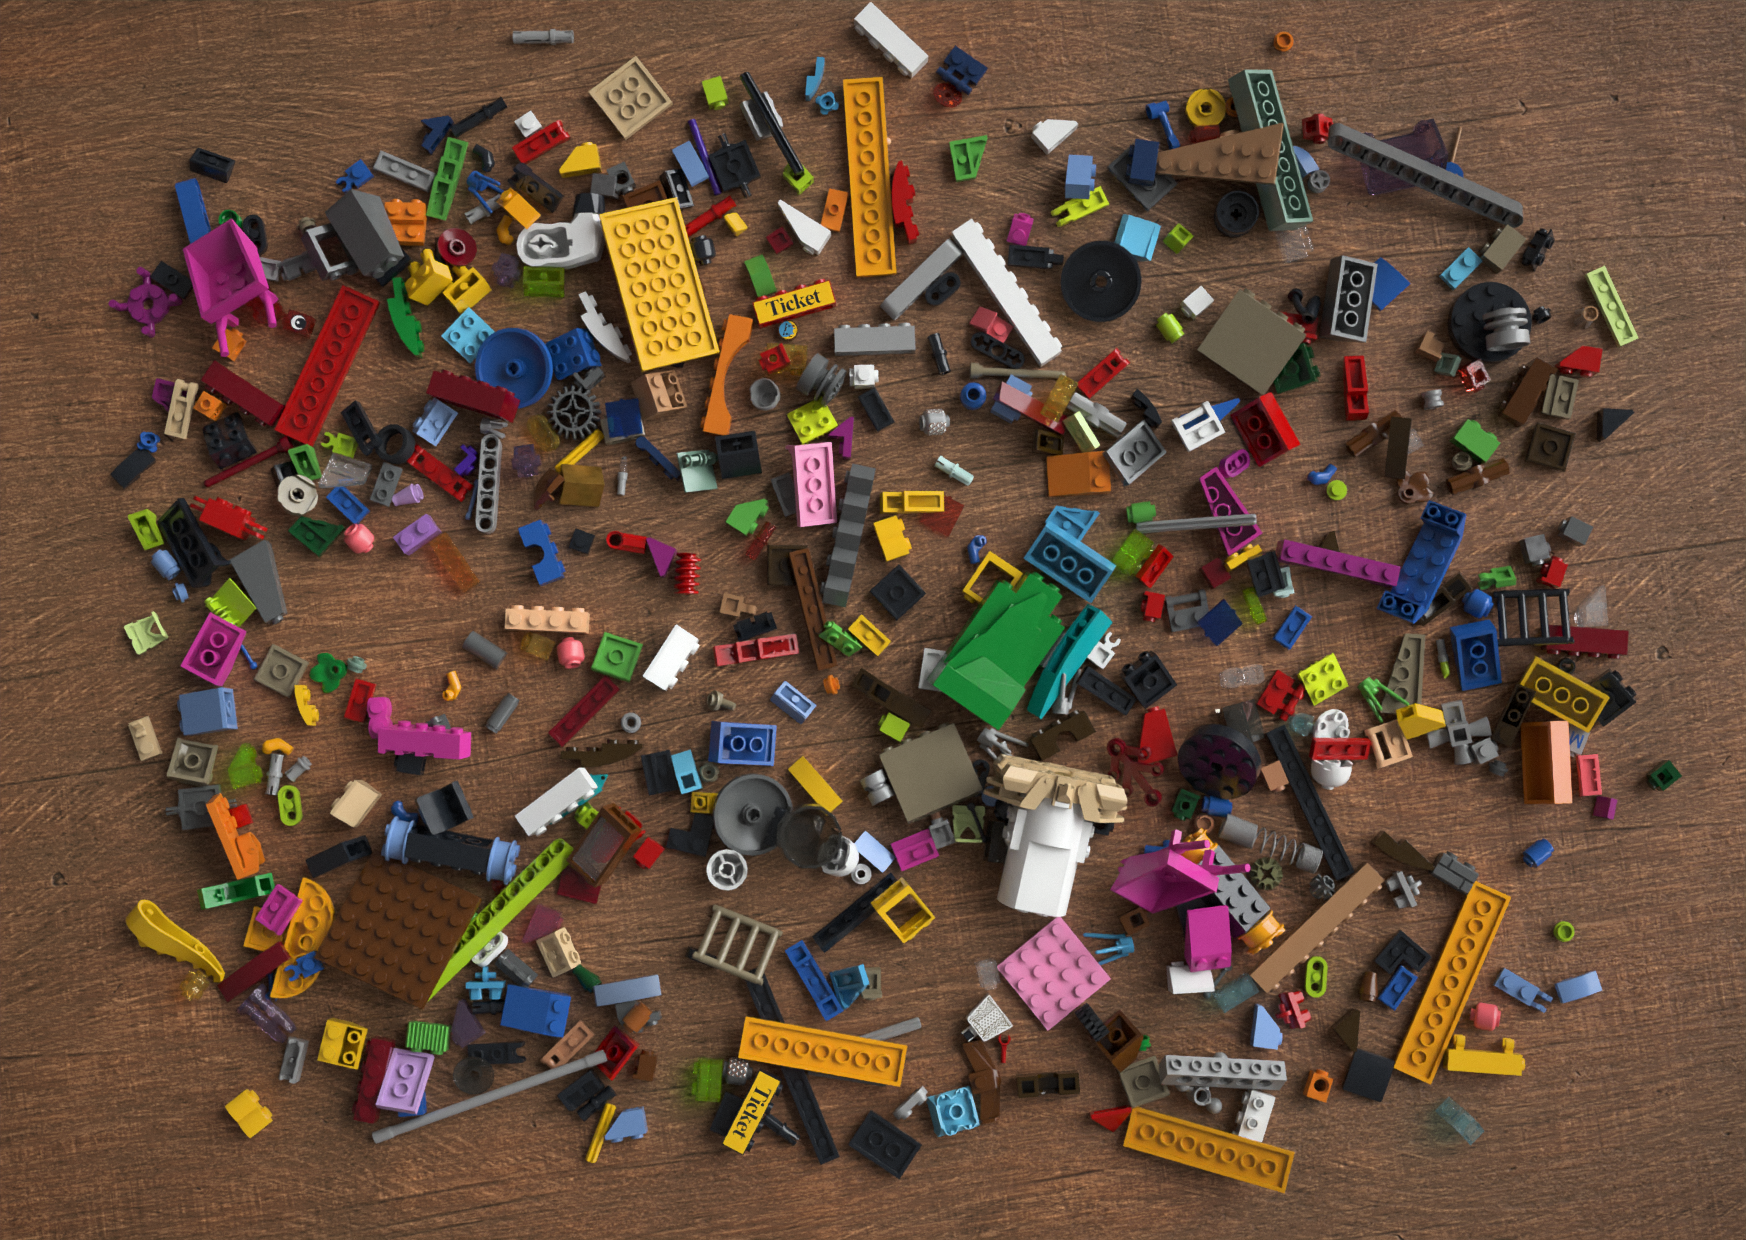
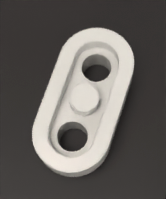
(491, 950)

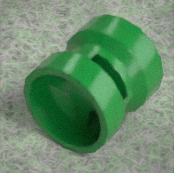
(228, 214)

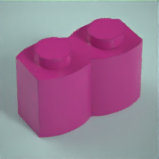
(379, 711)

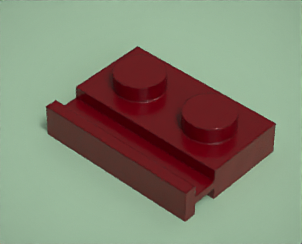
(575, 886)

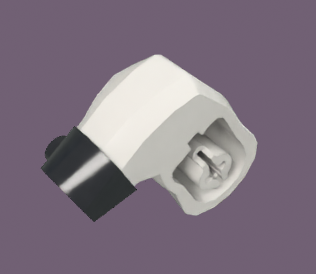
(566, 243)

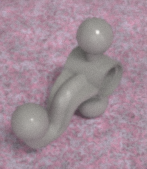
(1212, 1104)

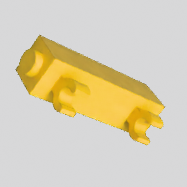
(1483, 1061)

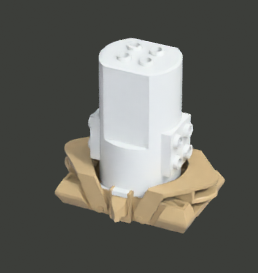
(1048, 828)

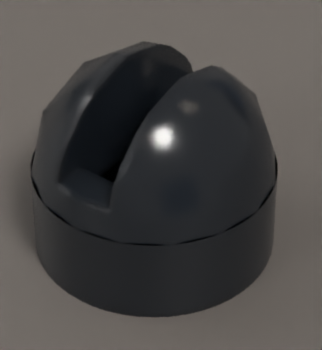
(1569, 670)

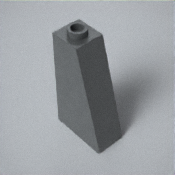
(261, 579)

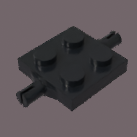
(734, 166)

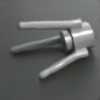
(1061, 705)
(989, 738)

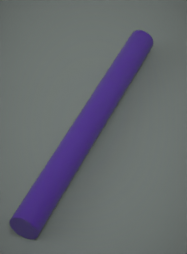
(705, 157)

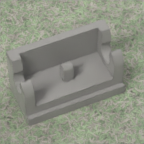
(293, 1059)

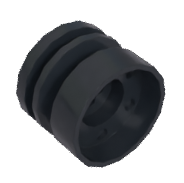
(1244, 206)

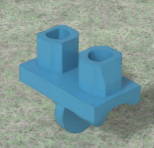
(495, 987)

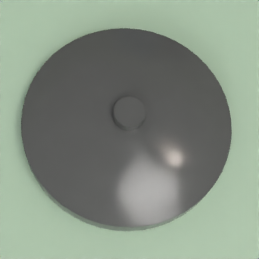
(745, 812)

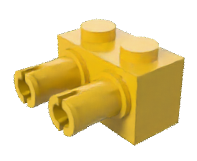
(427, 279)
(467, 289)

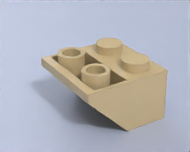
(355, 802)

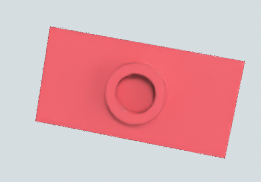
(1588, 775)

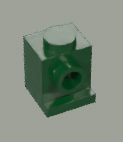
(1669, 776)
(1184, 796)

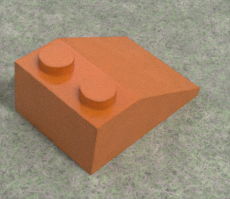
(1078, 474)

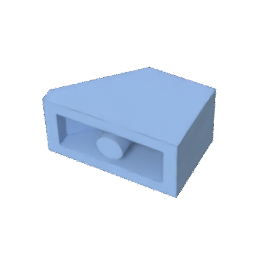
(1264, 1030)

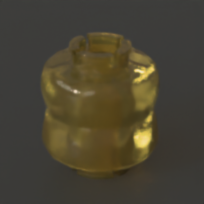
(194, 985)

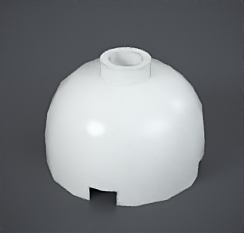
(1331, 772)
(844, 860)
(727, 869)

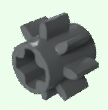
(1322, 887)

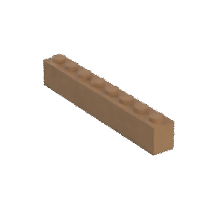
(1315, 927)

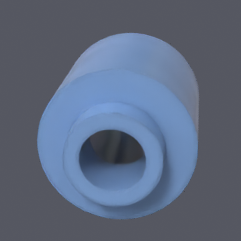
(165, 564)

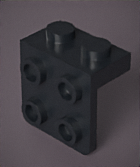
(228, 441)
(444, 808)

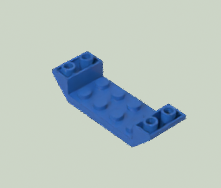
(1425, 563)

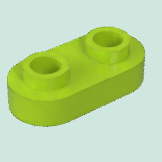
(287, 805)
(1315, 976)

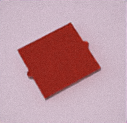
(943, 521)

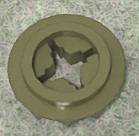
(1256, 873)

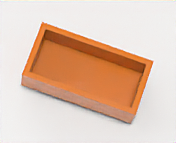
(1546, 762)

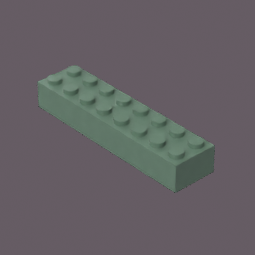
(1258, 107)

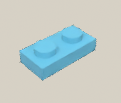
(1460, 268)

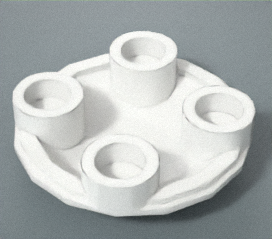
(1331, 725)

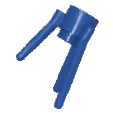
(480, 182)

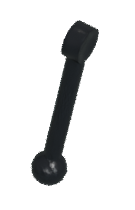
(971, 806)

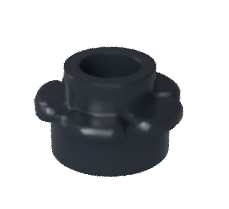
(1541, 315)

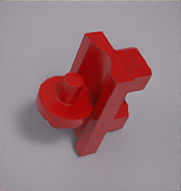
(1290, 1010)

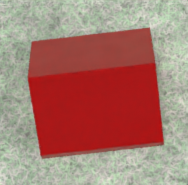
(618, 1050)

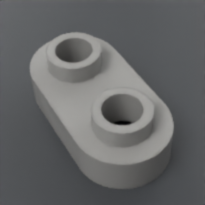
(916, 1097)

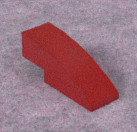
(1355, 388)

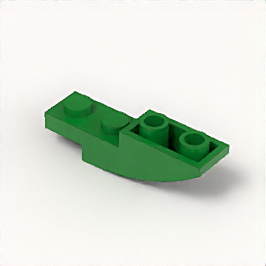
(406, 325)

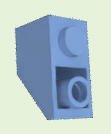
(629, 1123)

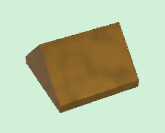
(581, 485)

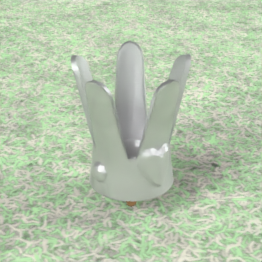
(1588, 314)
(488, 425)

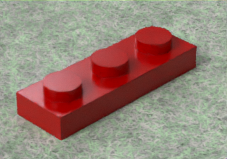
(1340, 748)

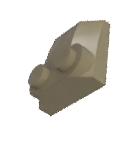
(192, 763)

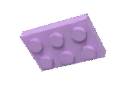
(405, 1081)

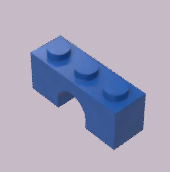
(549, 568)

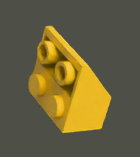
(342, 1043)

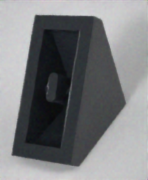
(1609, 420)

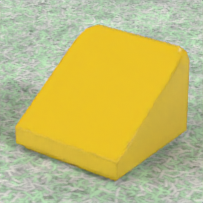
(735, 223)

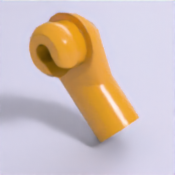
(502, 230)
(453, 688)
(276, 744)

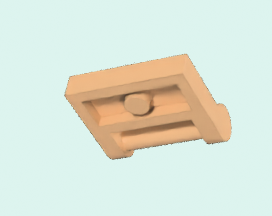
(1394, 740)

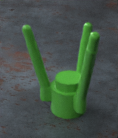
(1369, 690)

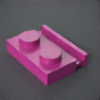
(915, 849)
(278, 909)

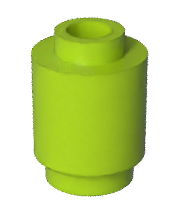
(1170, 327)

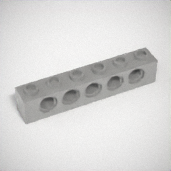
(1222, 1072)

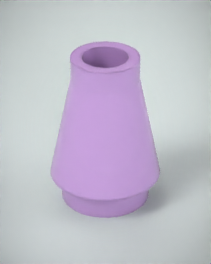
(408, 495)

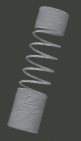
(1244, 834)

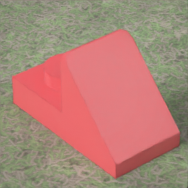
(991, 324)

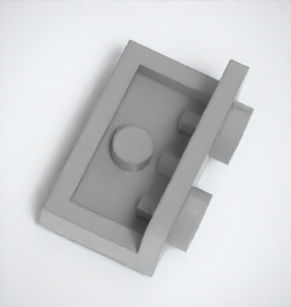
(755, 120)

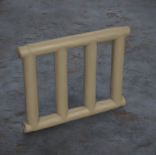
(737, 970)

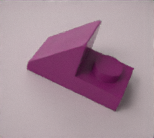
(845, 432)

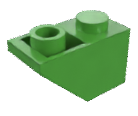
(745, 516)

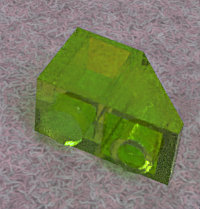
(243, 769)

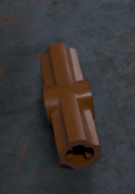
(1370, 435)
(1477, 476)

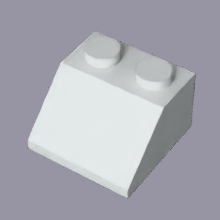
(1183, 981)

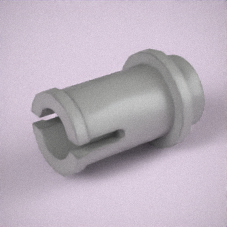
(298, 768)

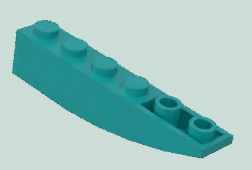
(1068, 657)

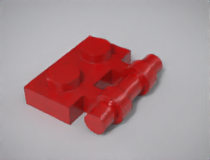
(1276, 691)

